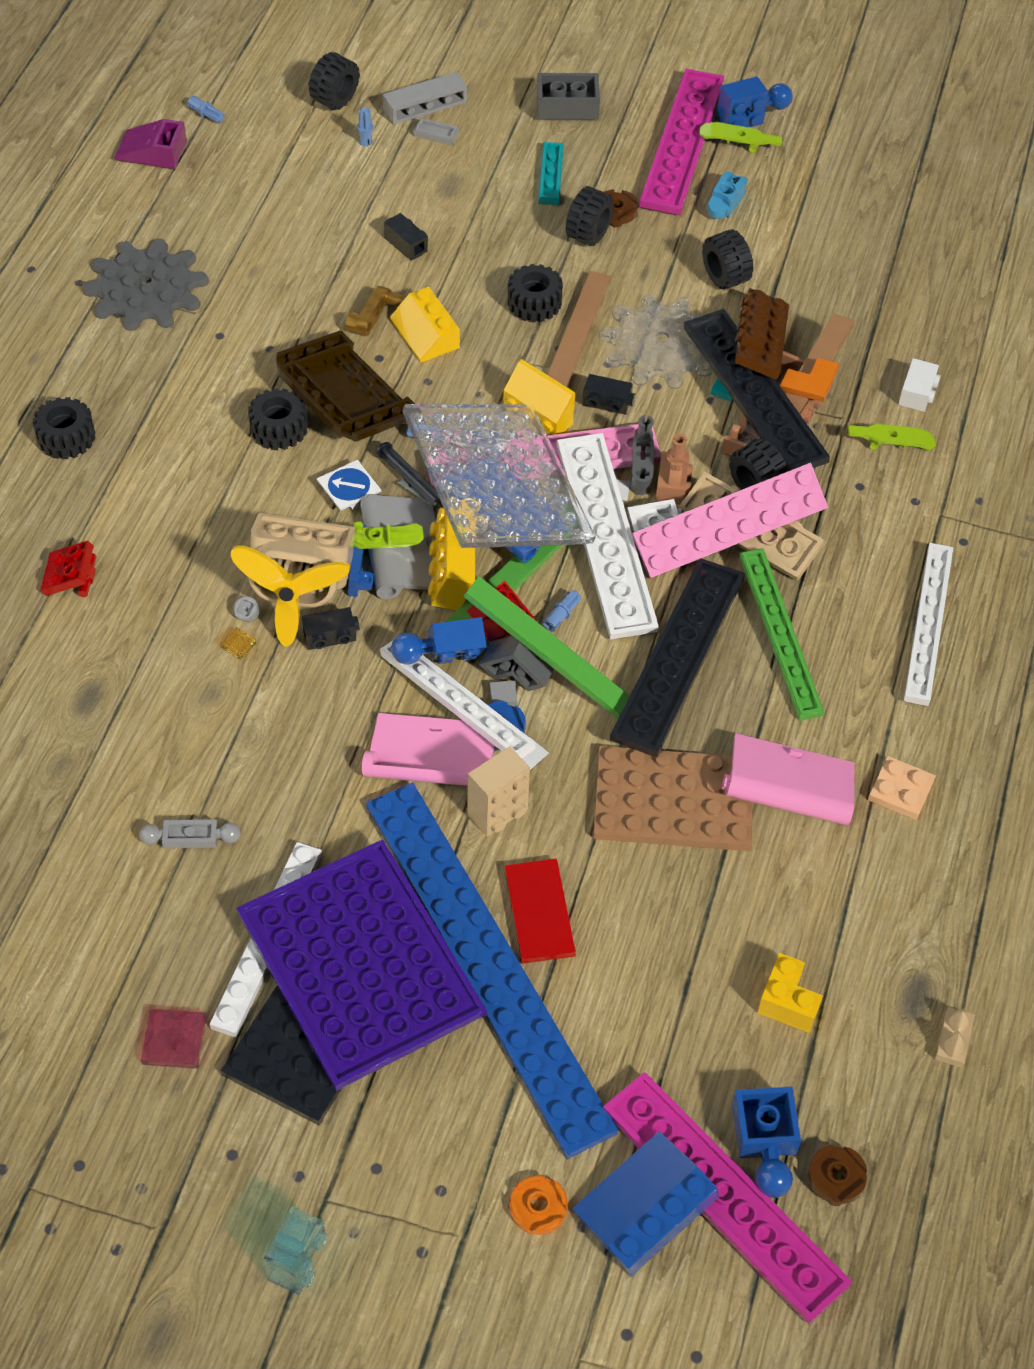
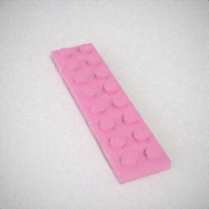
(730, 520)

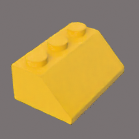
(426, 325)
(549, 398)

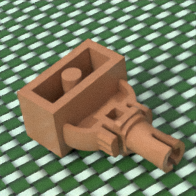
(674, 472)

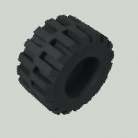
(334, 81)
(589, 215)
(727, 259)
(535, 293)
(277, 419)
(64, 428)
(756, 463)

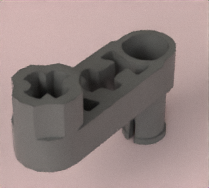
(642, 469)

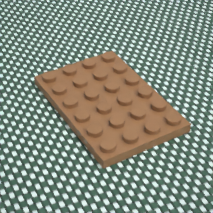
(669, 800)

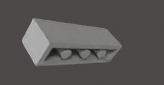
(424, 98)

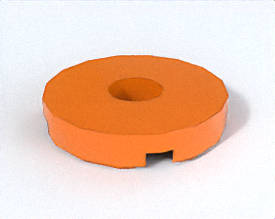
(538, 1221)

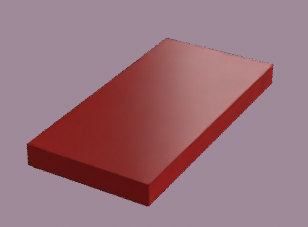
(539, 911)

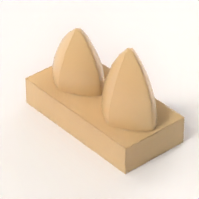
(955, 1037)

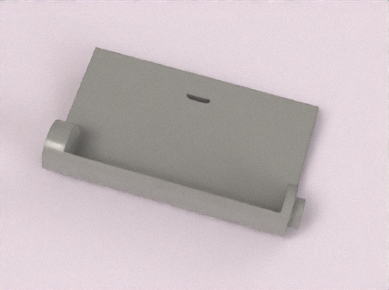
(402, 565)

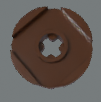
(628, 207)
(837, 1191)

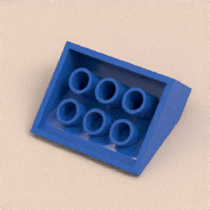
(646, 1202)

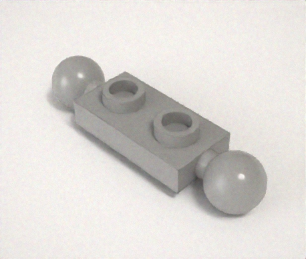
(190, 833)

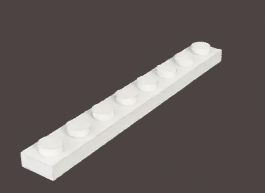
(928, 625)
(463, 704)
(252, 968)

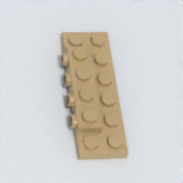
(786, 547)

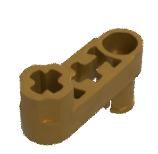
(365, 321)

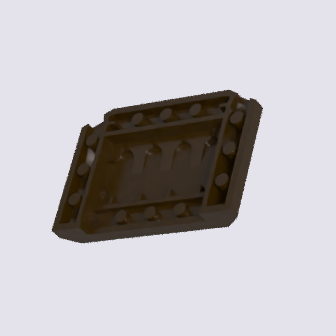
(341, 387)

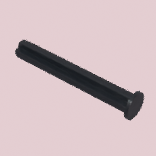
(424, 488)

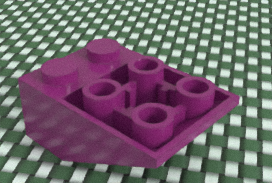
(154, 144)

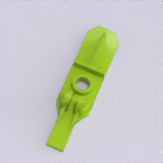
(738, 134)
(902, 435)
(387, 536)

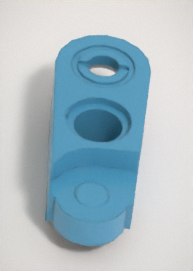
(727, 195)

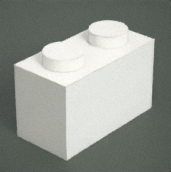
(918, 385)

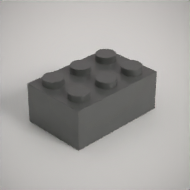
(568, 96)

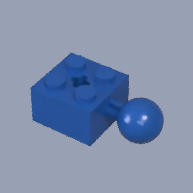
(746, 100)
(443, 642)
(770, 1139)

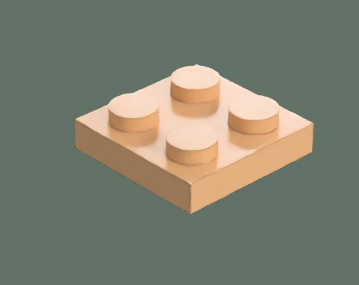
(902, 788)

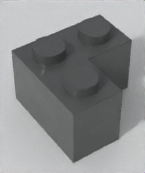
(512, 658)

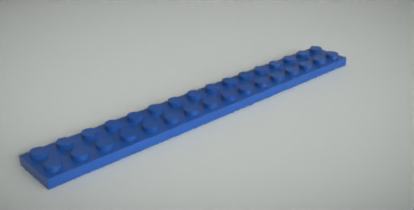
(483, 953)

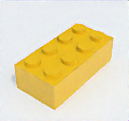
(450, 566)

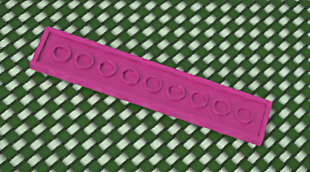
(681, 142)
(742, 1212)

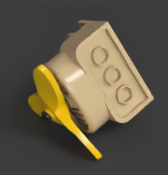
(295, 565)

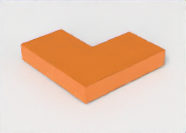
(812, 385)

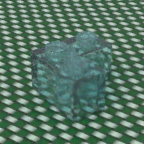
(291, 1252)

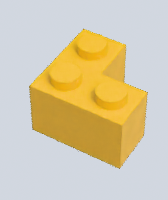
(785, 999)

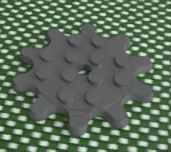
(156, 300)

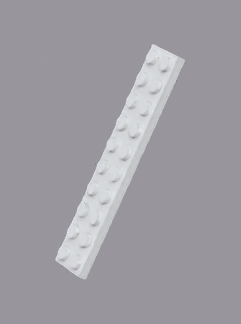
(613, 553)

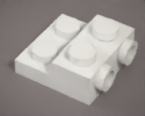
(651, 513)

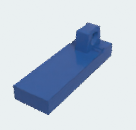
(359, 579)

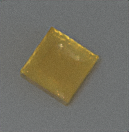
(238, 643)

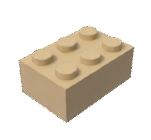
(498, 791)

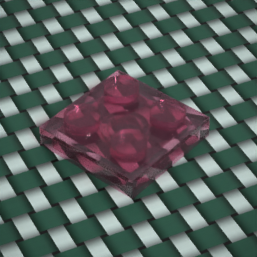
(174, 1038)

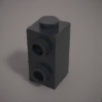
(405, 236)
(608, 394)
(330, 628)

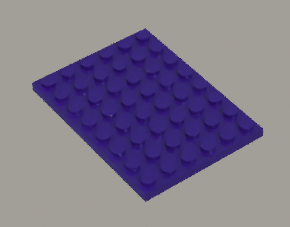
(360, 963)

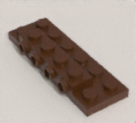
(761, 333)

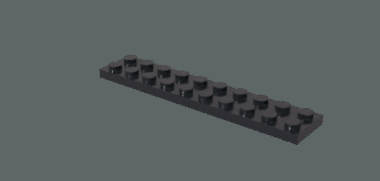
(755, 394)
(677, 658)

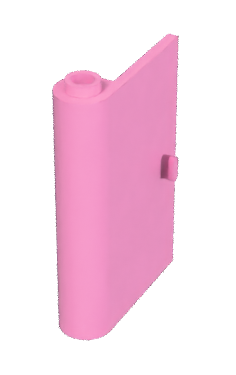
(425, 750)
(791, 779)

